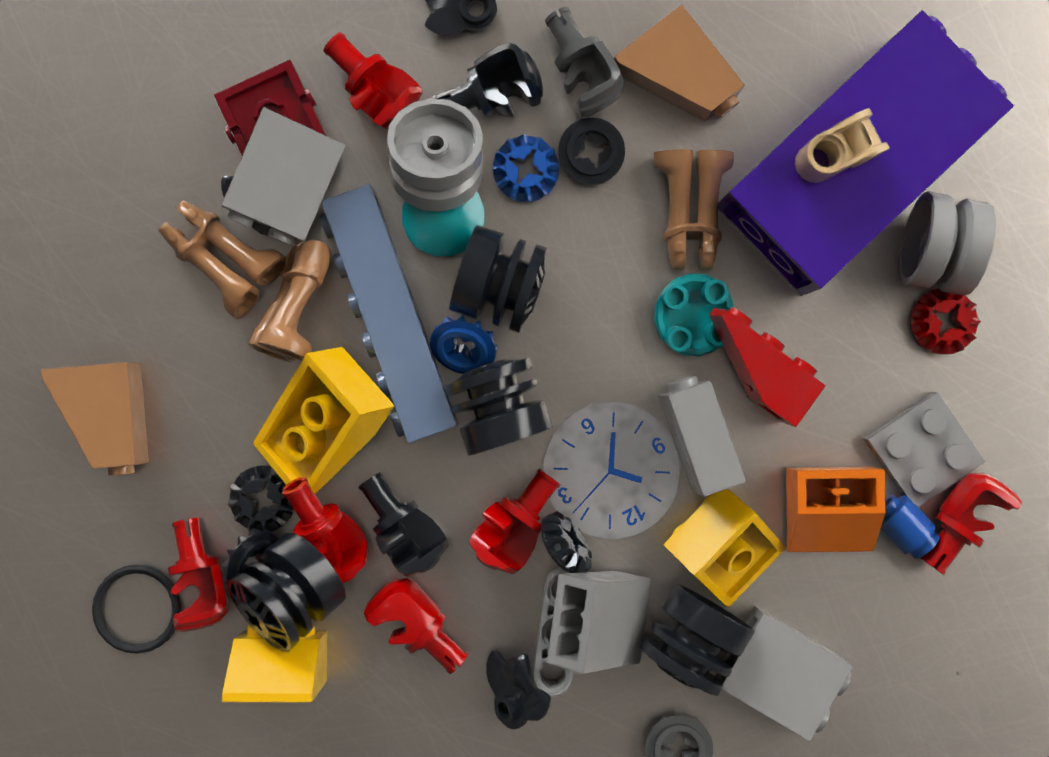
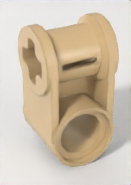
(846, 146)

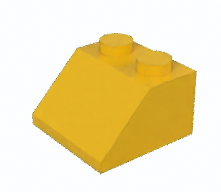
(725, 545)
(269, 675)

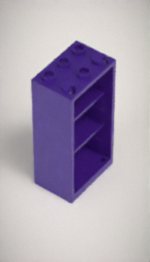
(928, 109)

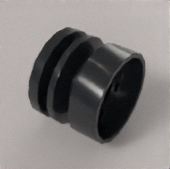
(497, 278)
(498, 405)
(287, 591)
(696, 640)

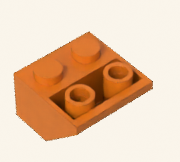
(834, 508)

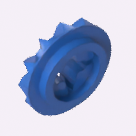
(533, 186)
(461, 358)

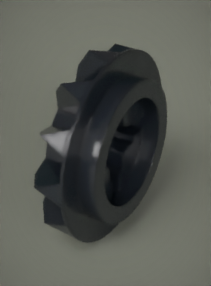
(599, 134)
(243, 507)
(565, 543)
(249, 546)

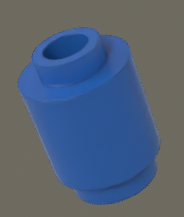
(908, 527)

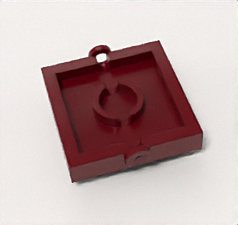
(274, 89)

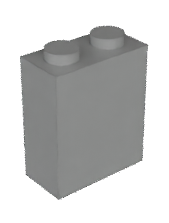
(282, 177)
(701, 436)
(598, 620)
(786, 675)

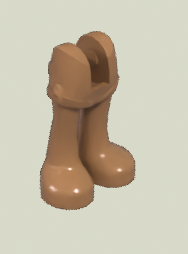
(678, 167)
(259, 265)
(301, 275)

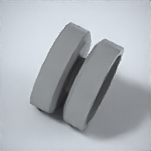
(435, 154)
(947, 243)

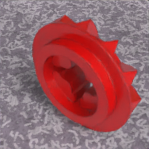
(927, 325)

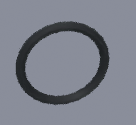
(97, 603)

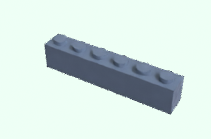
(389, 314)

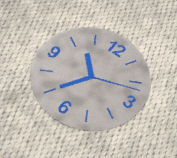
(613, 470)

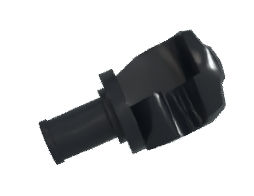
(495, 78)
(403, 530)

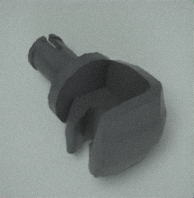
(585, 61)

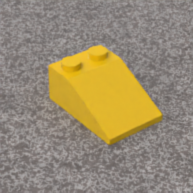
(322, 418)

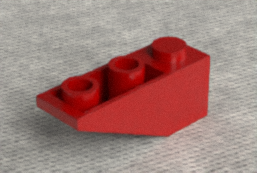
(768, 375)

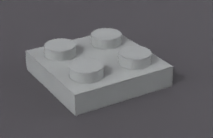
(924, 449)

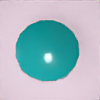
(445, 231)
(684, 313)

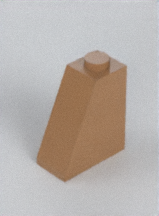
(681, 67)
(103, 412)

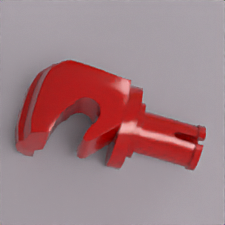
(373, 84)
(958, 516)
(513, 526)
(328, 529)
(202, 573)
(408, 602)

